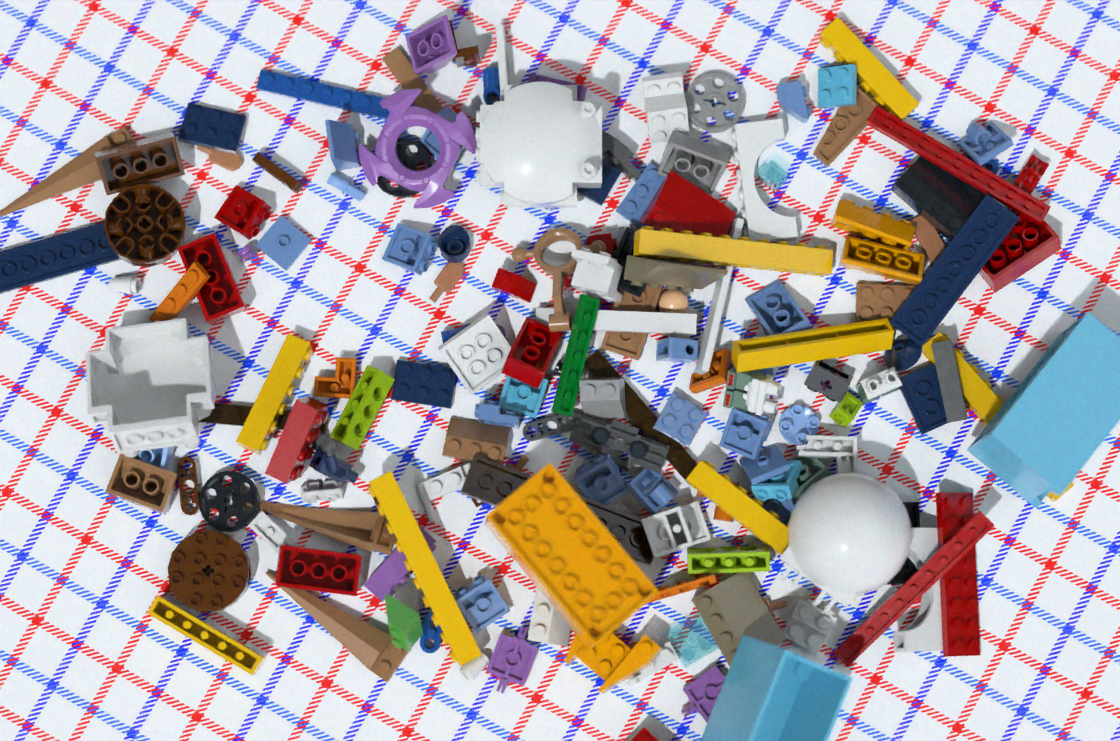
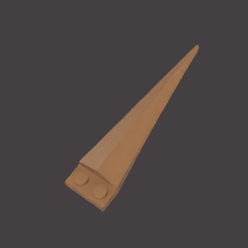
(73, 175)
(356, 528)
(361, 639)

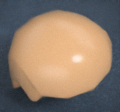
(673, 301)

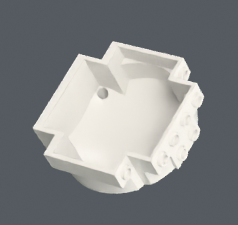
(539, 145)
(151, 386)

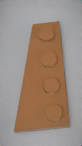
(844, 128)

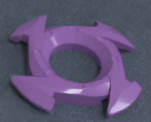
(386, 160)

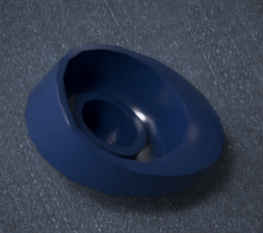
(454, 244)

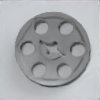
(721, 95)

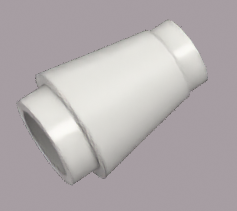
(127, 284)
(474, 667)

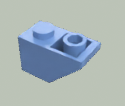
(792, 100)

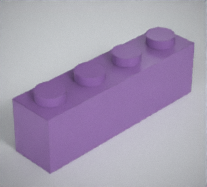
(393, 572)

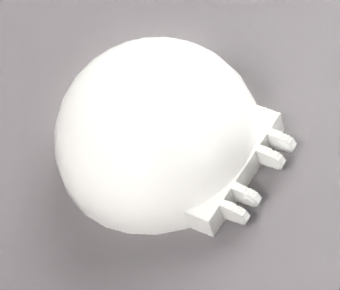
(847, 536)

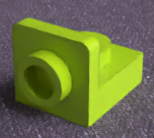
(846, 410)

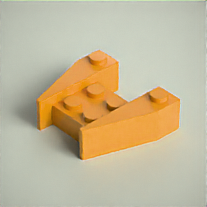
(614, 659)

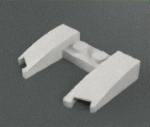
(836, 447)

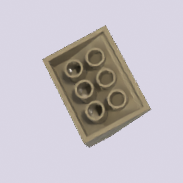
(670, 273)
(737, 610)

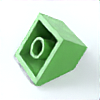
(403, 623)

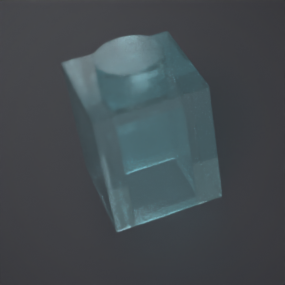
(772, 176)

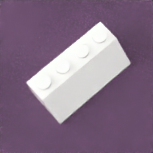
(547, 623)

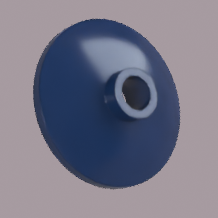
(903, 354)

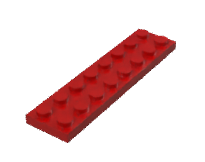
(959, 583)

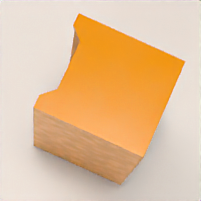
(570, 556)

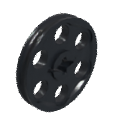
(410, 162)
(219, 503)

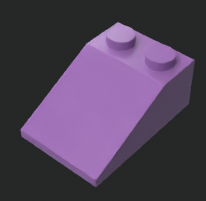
(431, 46)

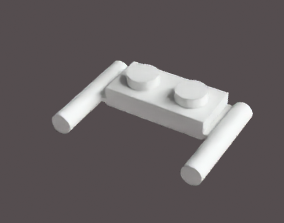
(440, 486)

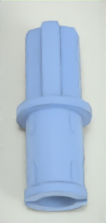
(346, 187)

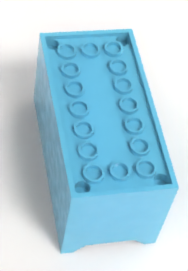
(1056, 413)
(776, 697)

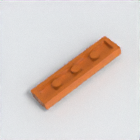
(181, 294)

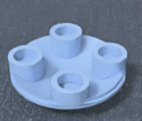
(797, 423)

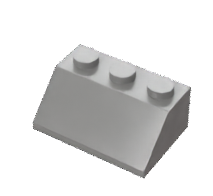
(694, 161)

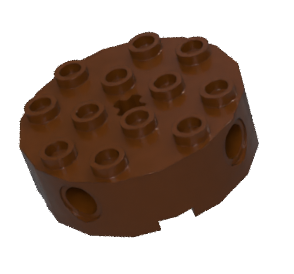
(125, 222)
(189, 576)

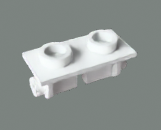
(312, 493)

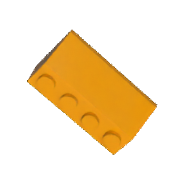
(872, 226)
(882, 260)

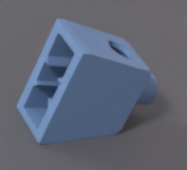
(677, 350)

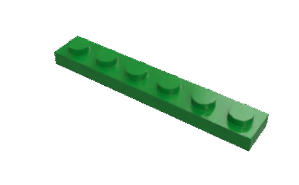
(575, 355)

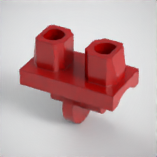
(1031, 174)

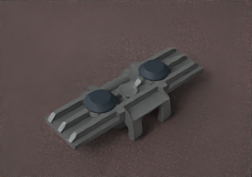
(620, 436)

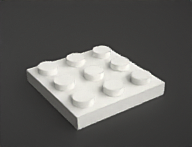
(477, 353)

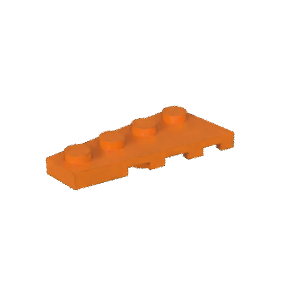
(683, 586)

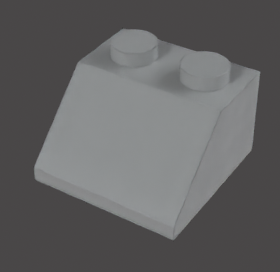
(603, 397)

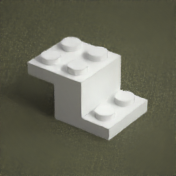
(665, 106)
(596, 274)
(676, 529)

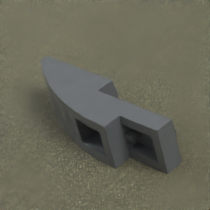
(620, 155)

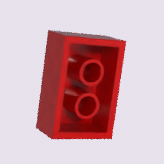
(531, 353)

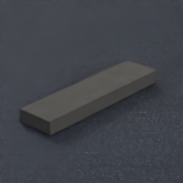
(949, 381)

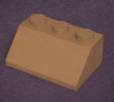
(473, 438)
(142, 484)

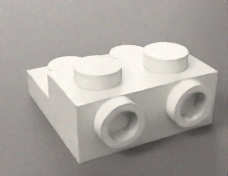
(809, 626)

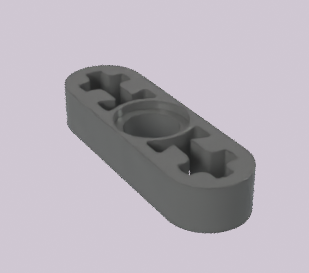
(534, 425)

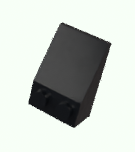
(626, 248)

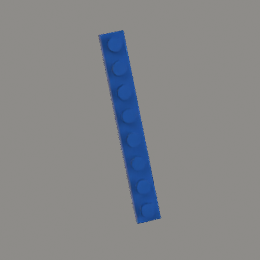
(322, 94)

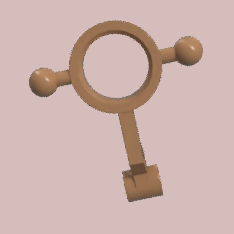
(561, 319)

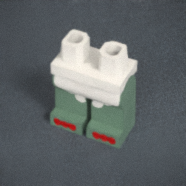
(878, 384)
(751, 391)

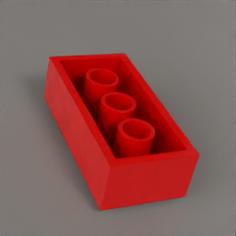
(220, 294)
(297, 439)
(318, 570)

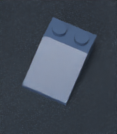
(342, 145)
(777, 310)

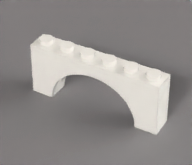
(751, 142)
(926, 628)

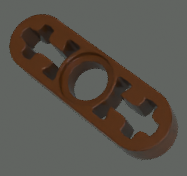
(277, 172)
(185, 501)

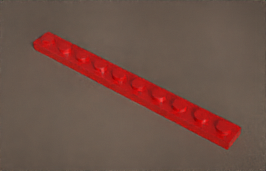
(958, 165)
(914, 588)

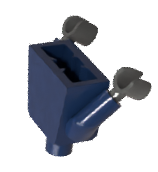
(329, 464)

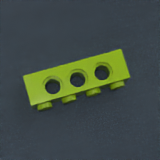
(362, 407)
(728, 559)

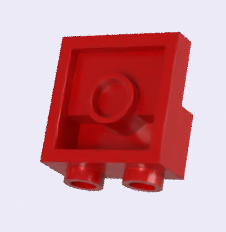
(243, 212)

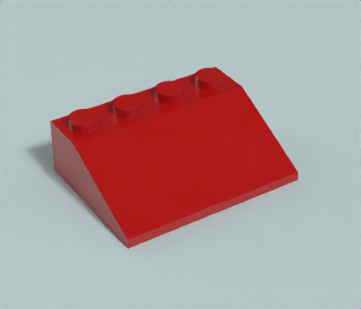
(686, 208)
(1020, 252)

